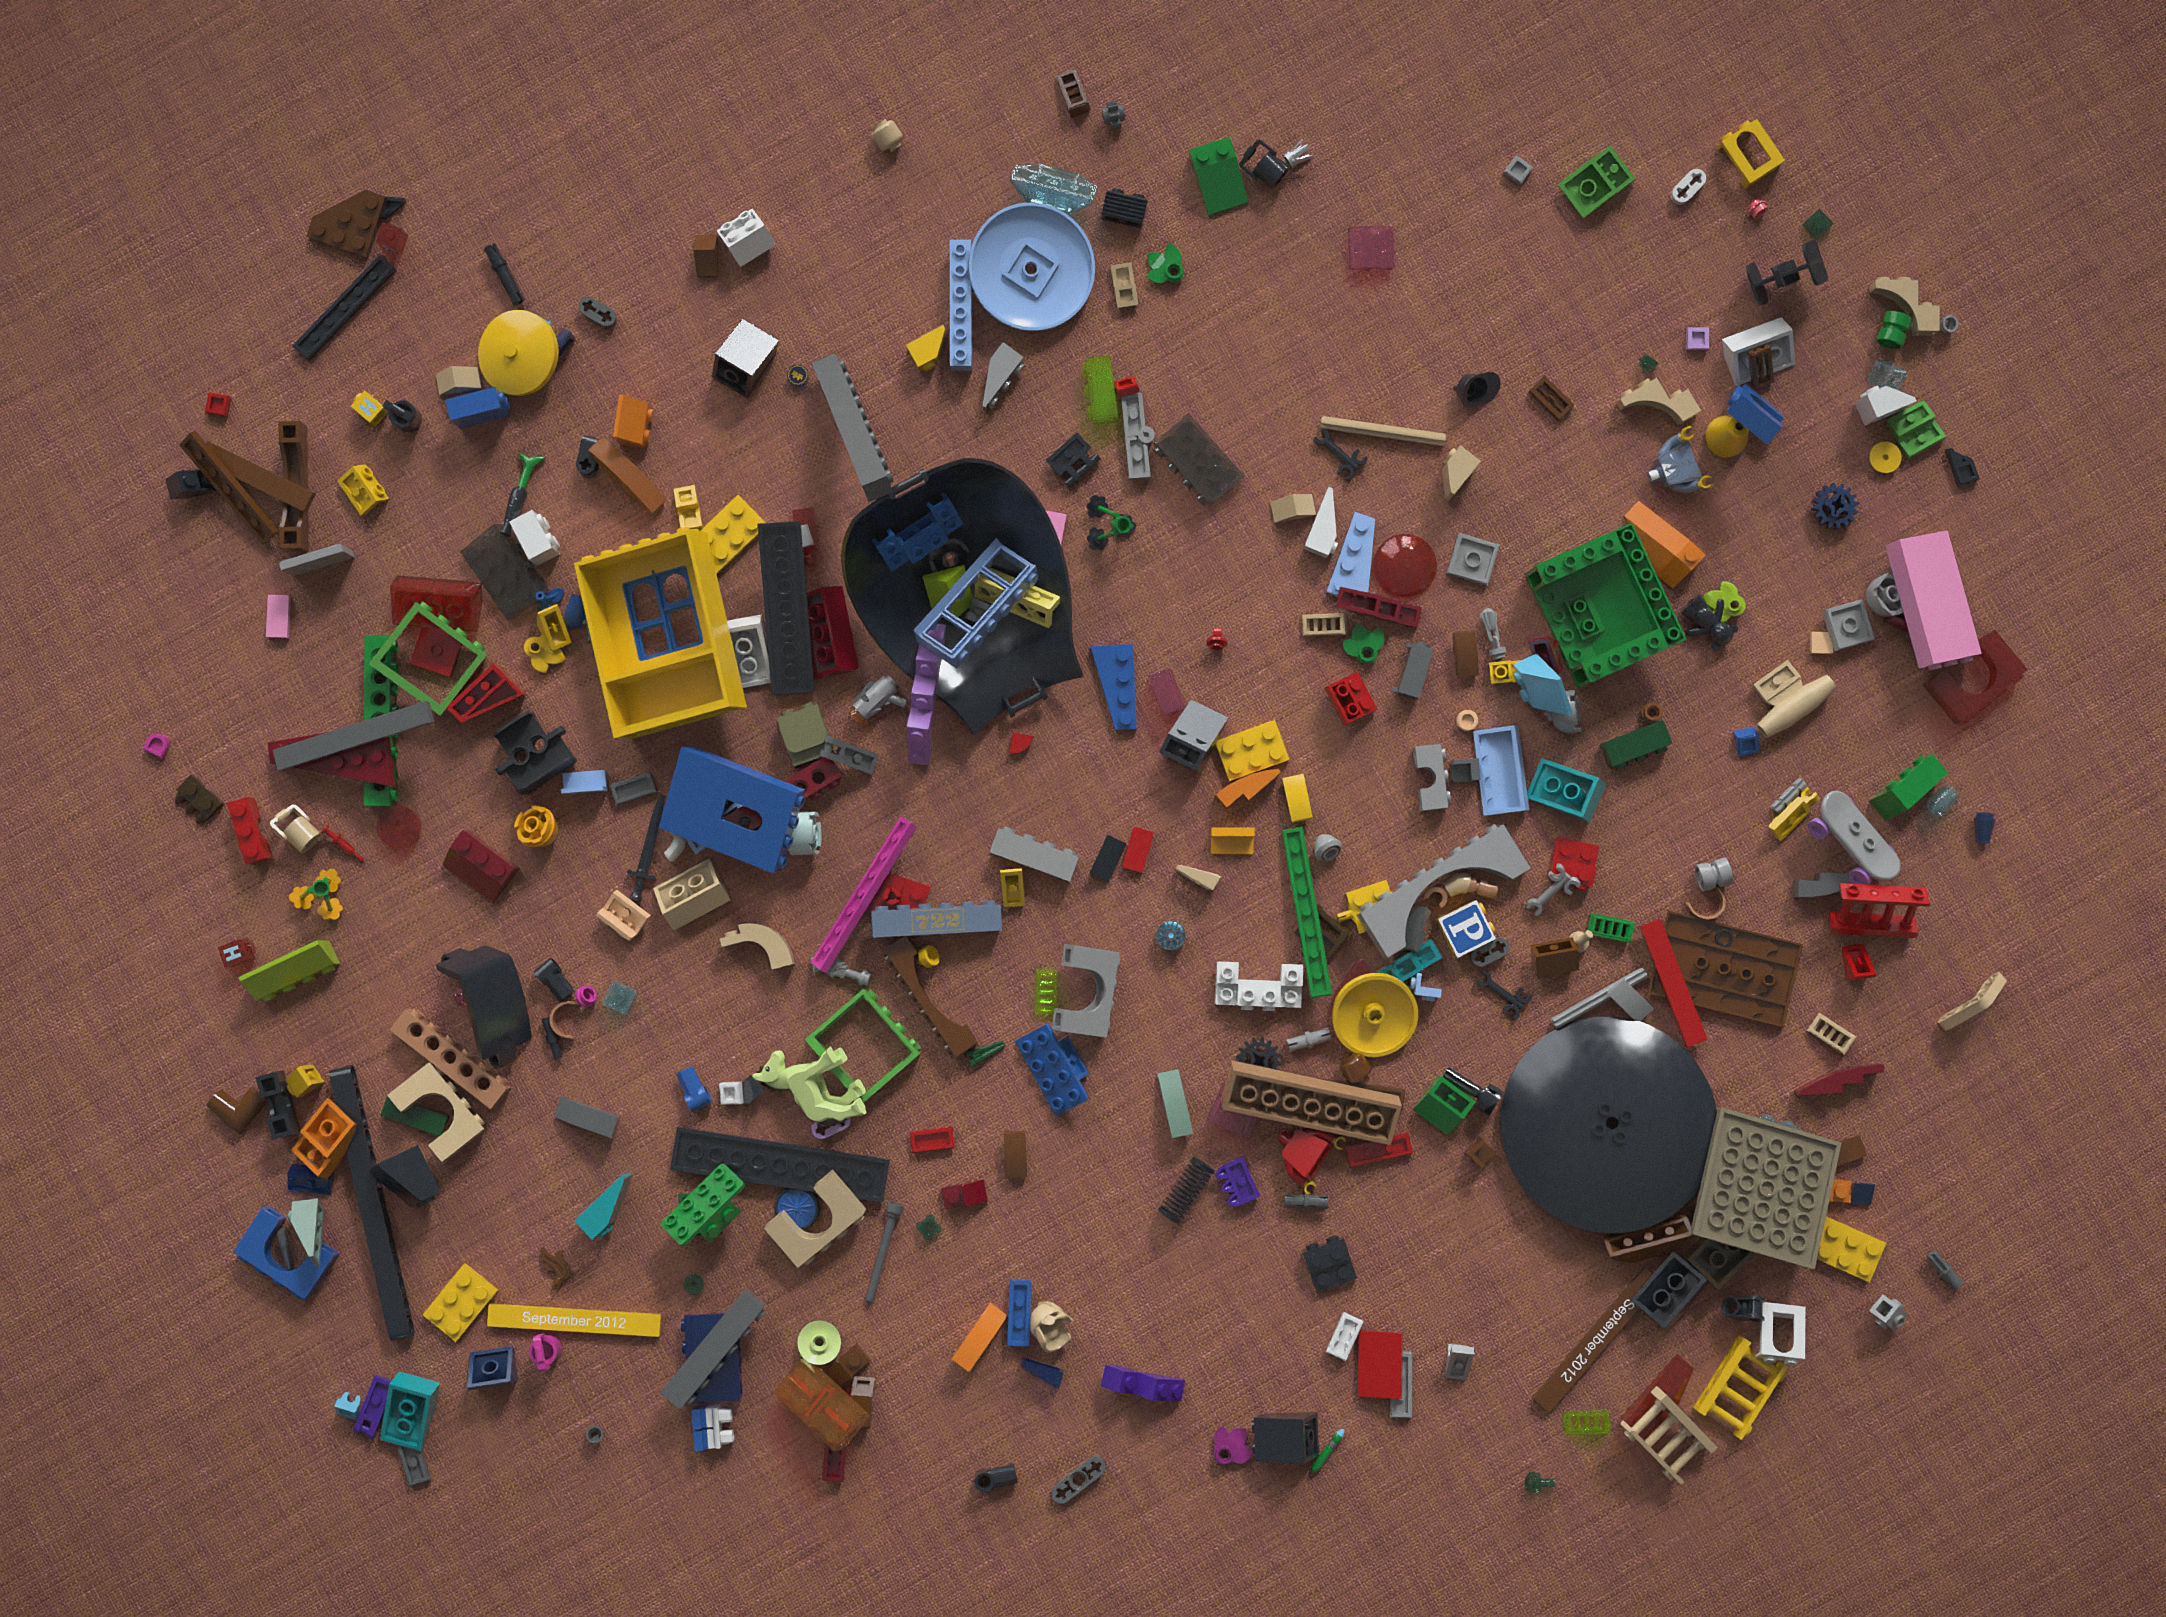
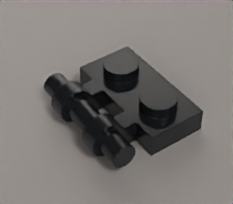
(1068, 454)

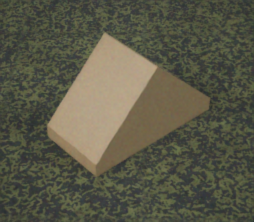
(458, 379)
(1292, 507)

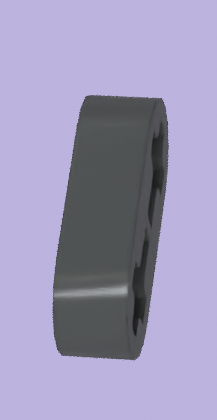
(600, 308)
(1492, 955)

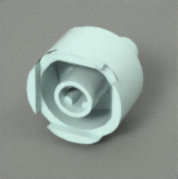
(806, 835)

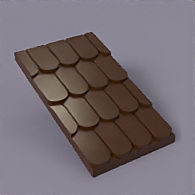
(1744, 979)

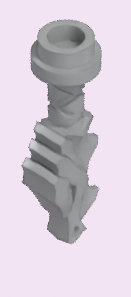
(841, 970)

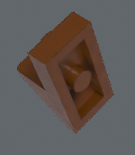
(847, 1365)

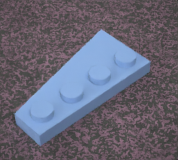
(1355, 557)

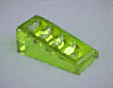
(1045, 973)
(1587, 1429)

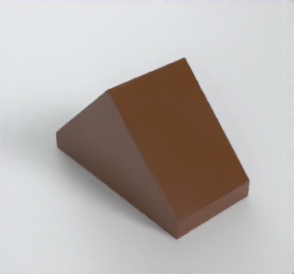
(706, 255)

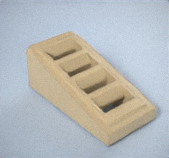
(1333, 632)
(1203, 878)
(1850, 1037)

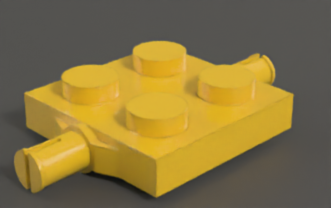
(1361, 897)

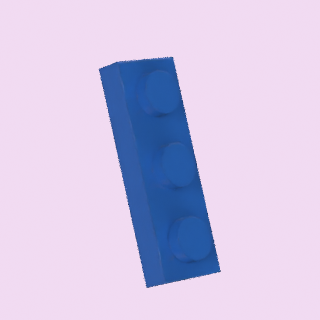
(1019, 1312)

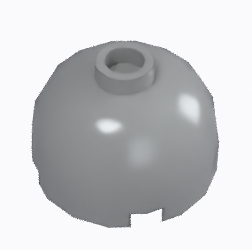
(1883, 596)
(1568, 723)

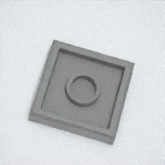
(1472, 559)
(1848, 625)

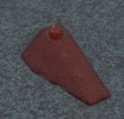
(1672, 1382)

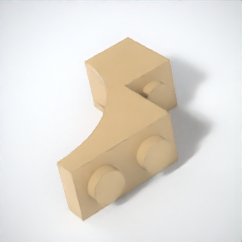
(1905, 293)
(1680, 405)

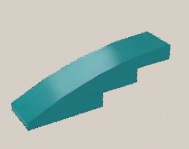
(1413, 962)

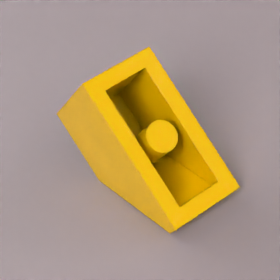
(927, 349)
(303, 1080)

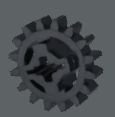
(1266, 1054)

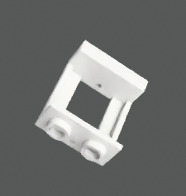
(1767, 1349)

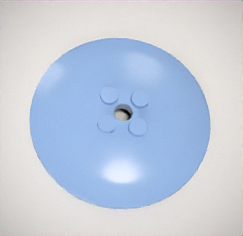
(1035, 236)

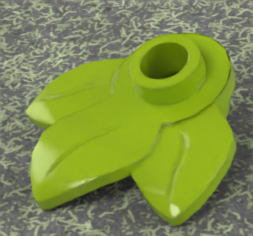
(1729, 594)

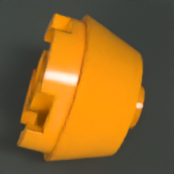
(536, 827)

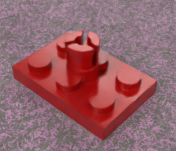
(899, 891)

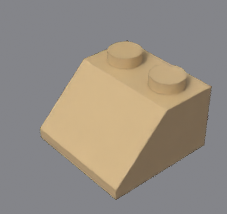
(1457, 469)

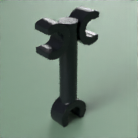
(1351, 464)
(1516, 1001)

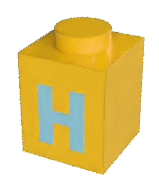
(369, 408)

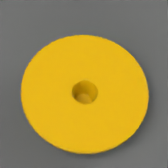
(1885, 457)

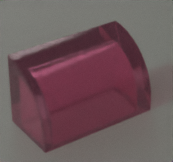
(1167, 692)

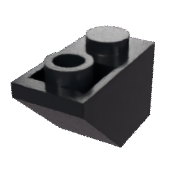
(188, 484)

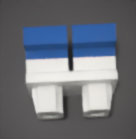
(708, 1427)

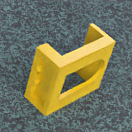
(1729, 144)

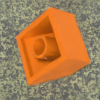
(632, 422)

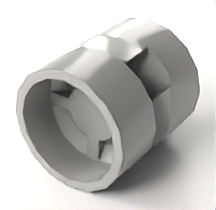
(1717, 873)

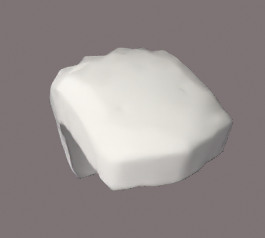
(675, 848)

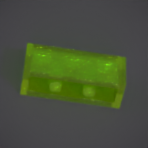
(1100, 390)

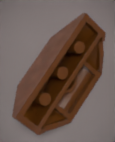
(1650, 1241)

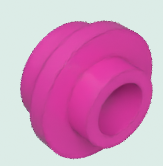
(589, 993)

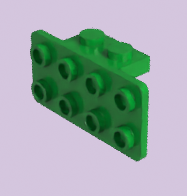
(706, 1209)

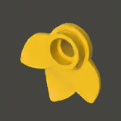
(543, 656)

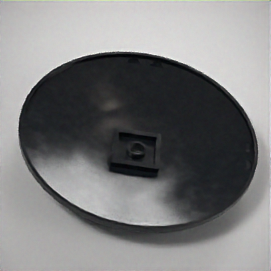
(1559, 1132)

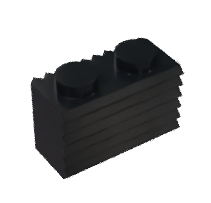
(1124, 208)

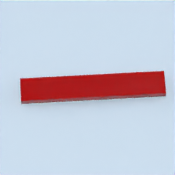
(1673, 983)

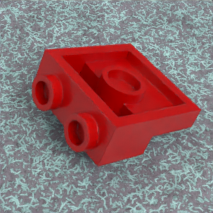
(1577, 859)

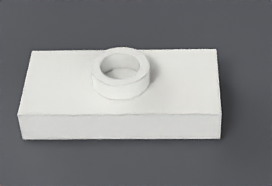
(1344, 1336)

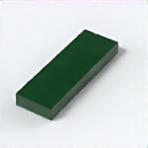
(417, 1117)

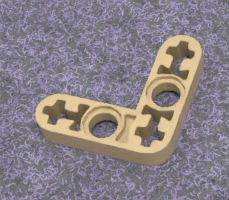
(1981, 1001)

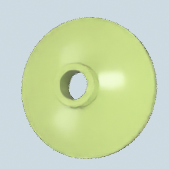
(819, 1354)

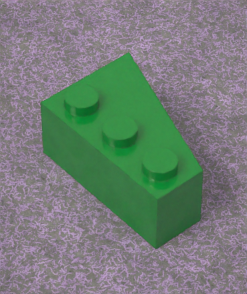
(1909, 787)

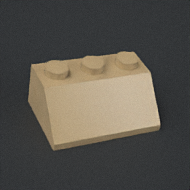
(691, 894)

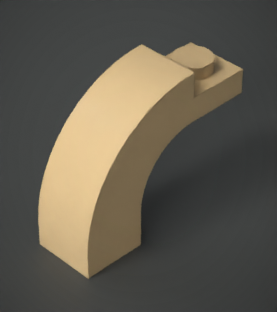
(775, 945)

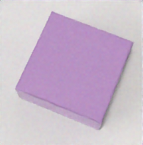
(1697, 338)

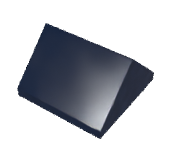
(492, 1368)

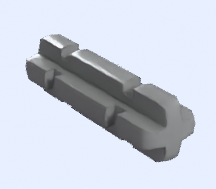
(1788, 796)

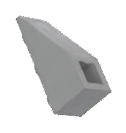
(1001, 369)

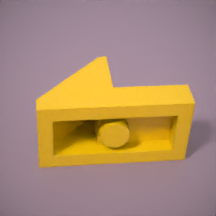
(1012, 887)

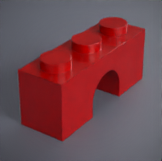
(245, 818)

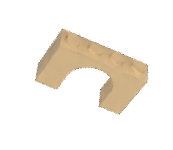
(427, 1083)
(801, 1245)

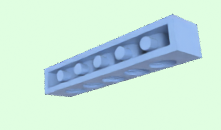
(960, 306)

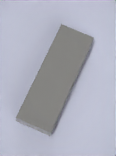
(1403, 1407)

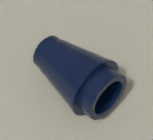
(1984, 825)

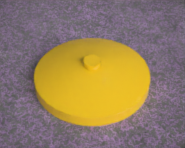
(518, 353)
(1374, 1014)

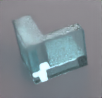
(1887, 374)

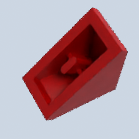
(1857, 963)

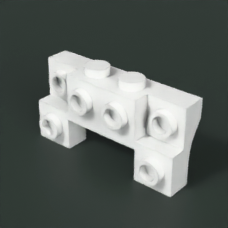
(1262, 993)

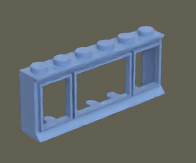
(989, 620)

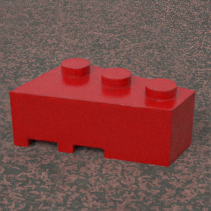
(484, 694)

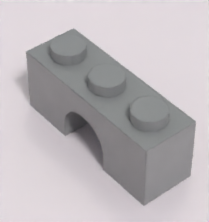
(1432, 758)

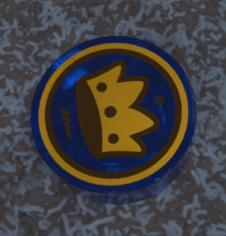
(798, 375)

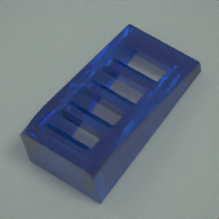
(1048, 1373)

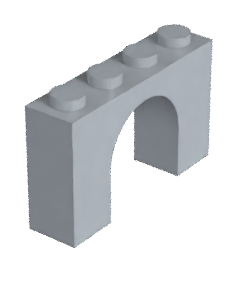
(1095, 1017)

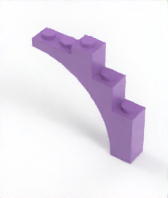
(923, 701)

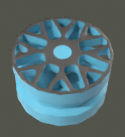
(1170, 935)

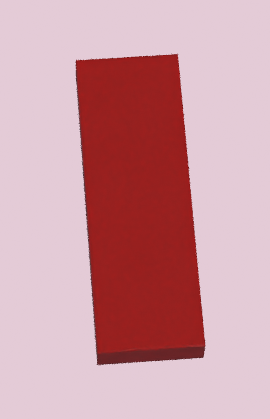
(1372, 1152)

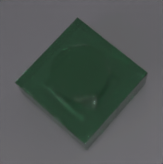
(1817, 224)

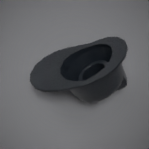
(1477, 388)

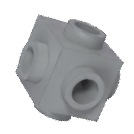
(1888, 1313)

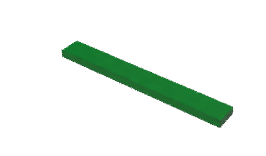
(1307, 912)

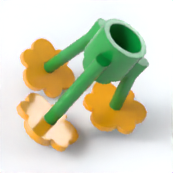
(323, 884)

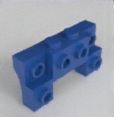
(921, 536)

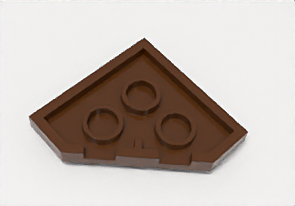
(350, 223)

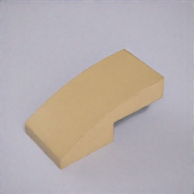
(1124, 285)

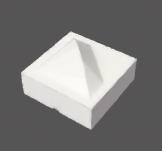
(731, 1093)

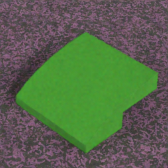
(1916, 429)

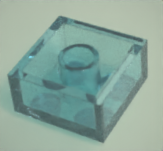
(620, 997)

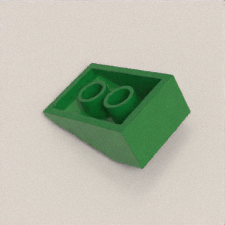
(1218, 176)

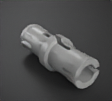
(1309, 1039)

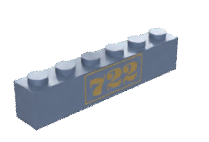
(936, 920)

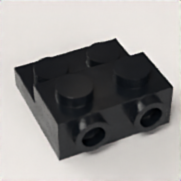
(1329, 1263)

